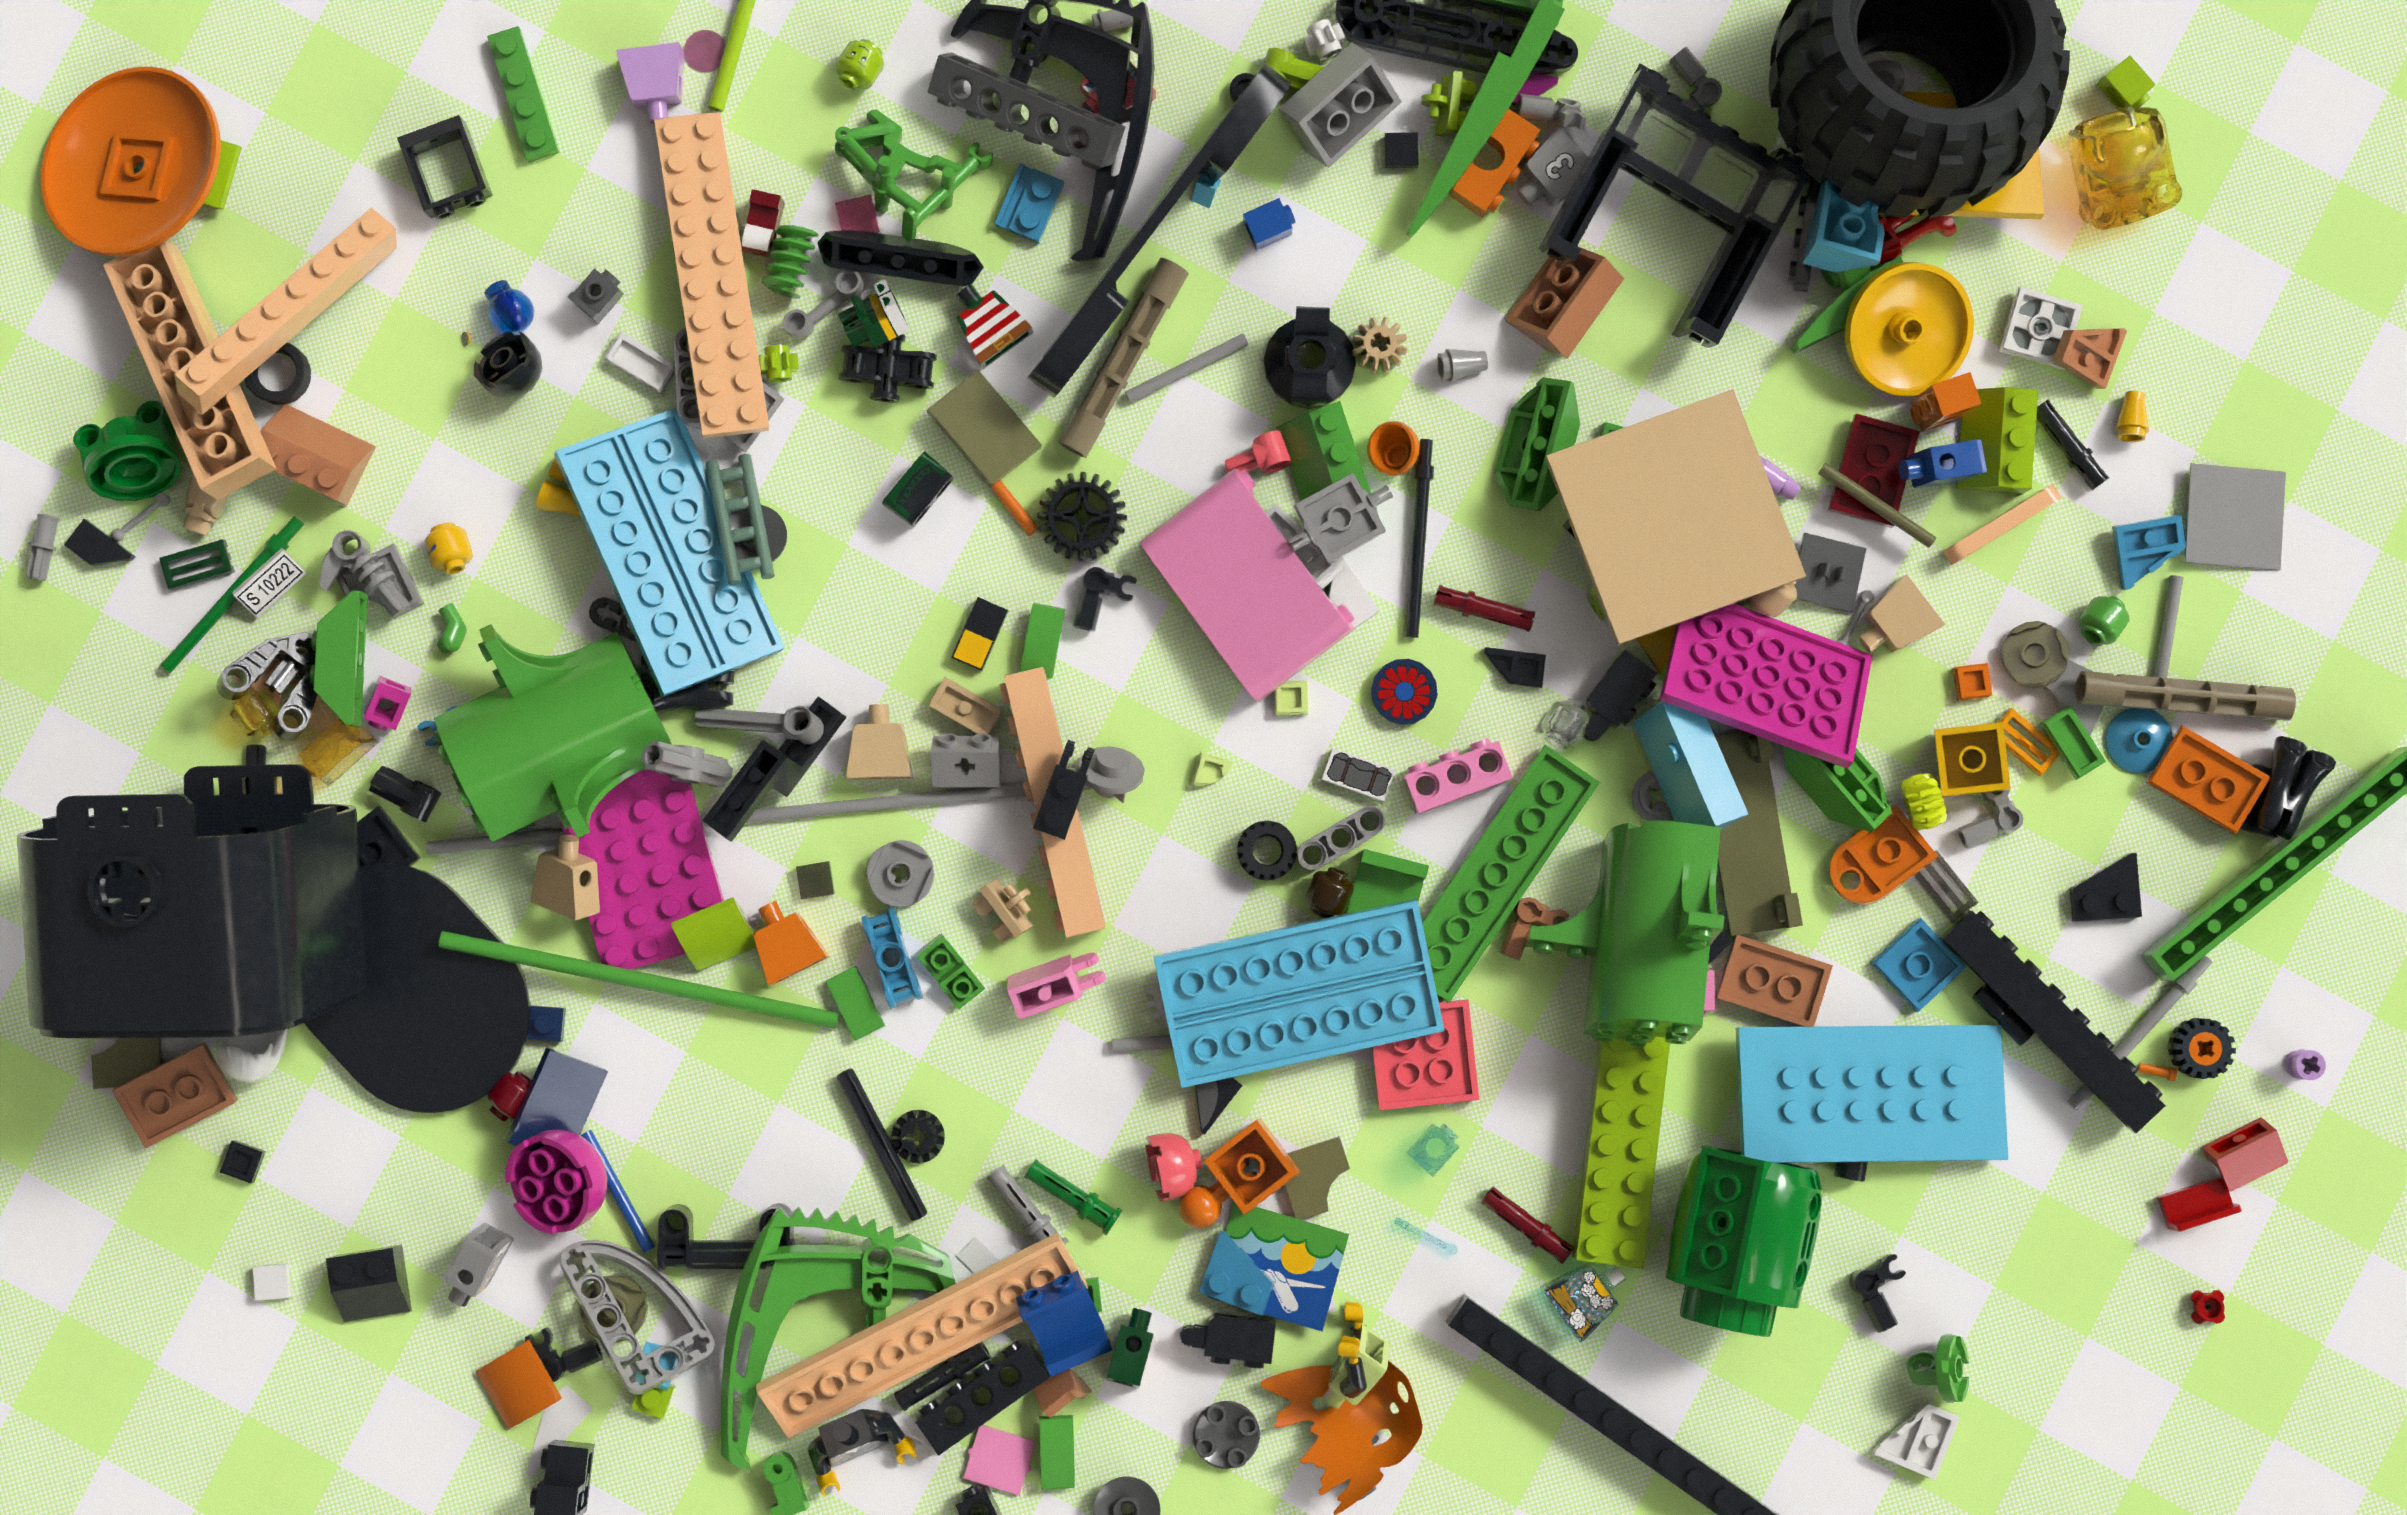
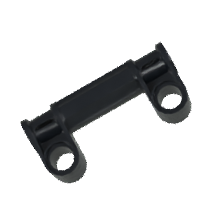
(680, 1249)

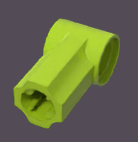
(1294, 70)

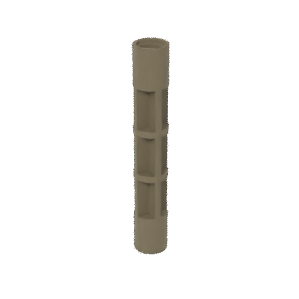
(1112, 377)
(2185, 695)

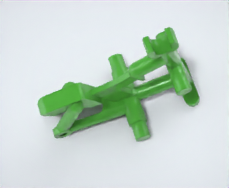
(884, 174)

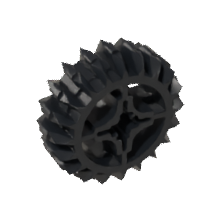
(1066, 515)

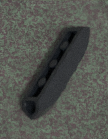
(898, 257)

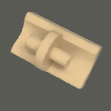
(1008, 905)

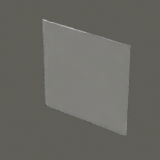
(2235, 516)

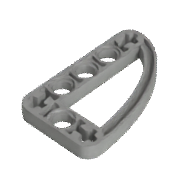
(621, 1330)

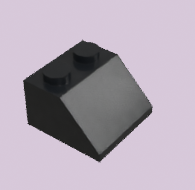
(369, 1283)

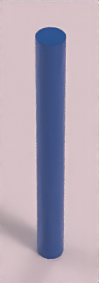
(622, 1200)

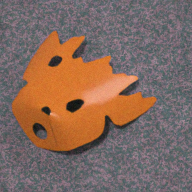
(1347, 1433)

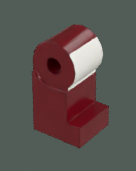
(762, 223)

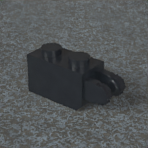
(1617, 693)
(1063, 794)
(1233, 1338)

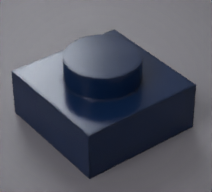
(547, 1023)

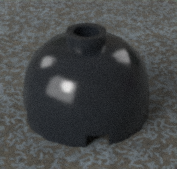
(509, 365)

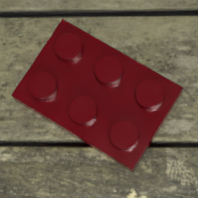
(1873, 462)

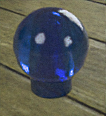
(508, 308)

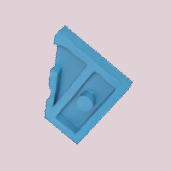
(2145, 546)
(1236, 1278)

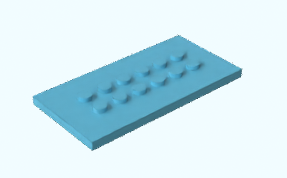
(662, 551)
(1299, 993)
(1871, 1093)

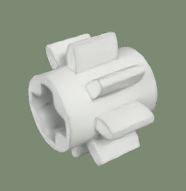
(1324, 39)

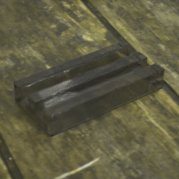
(1955, 880)

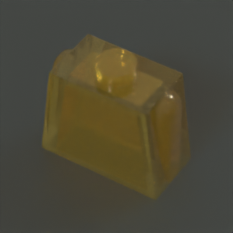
(336, 751)

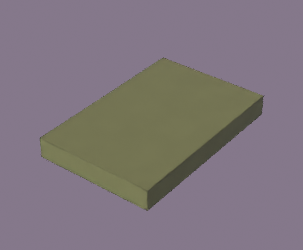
(984, 428)

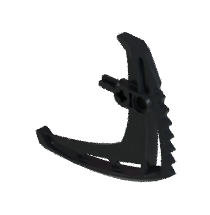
(1104, 63)

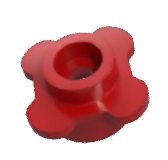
(2216, 1311)

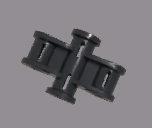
(900, 368)

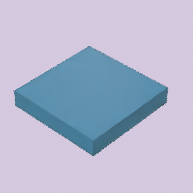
(1918, 964)

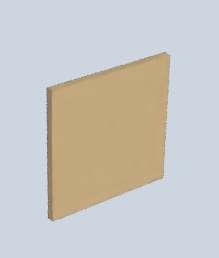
(1675, 517)

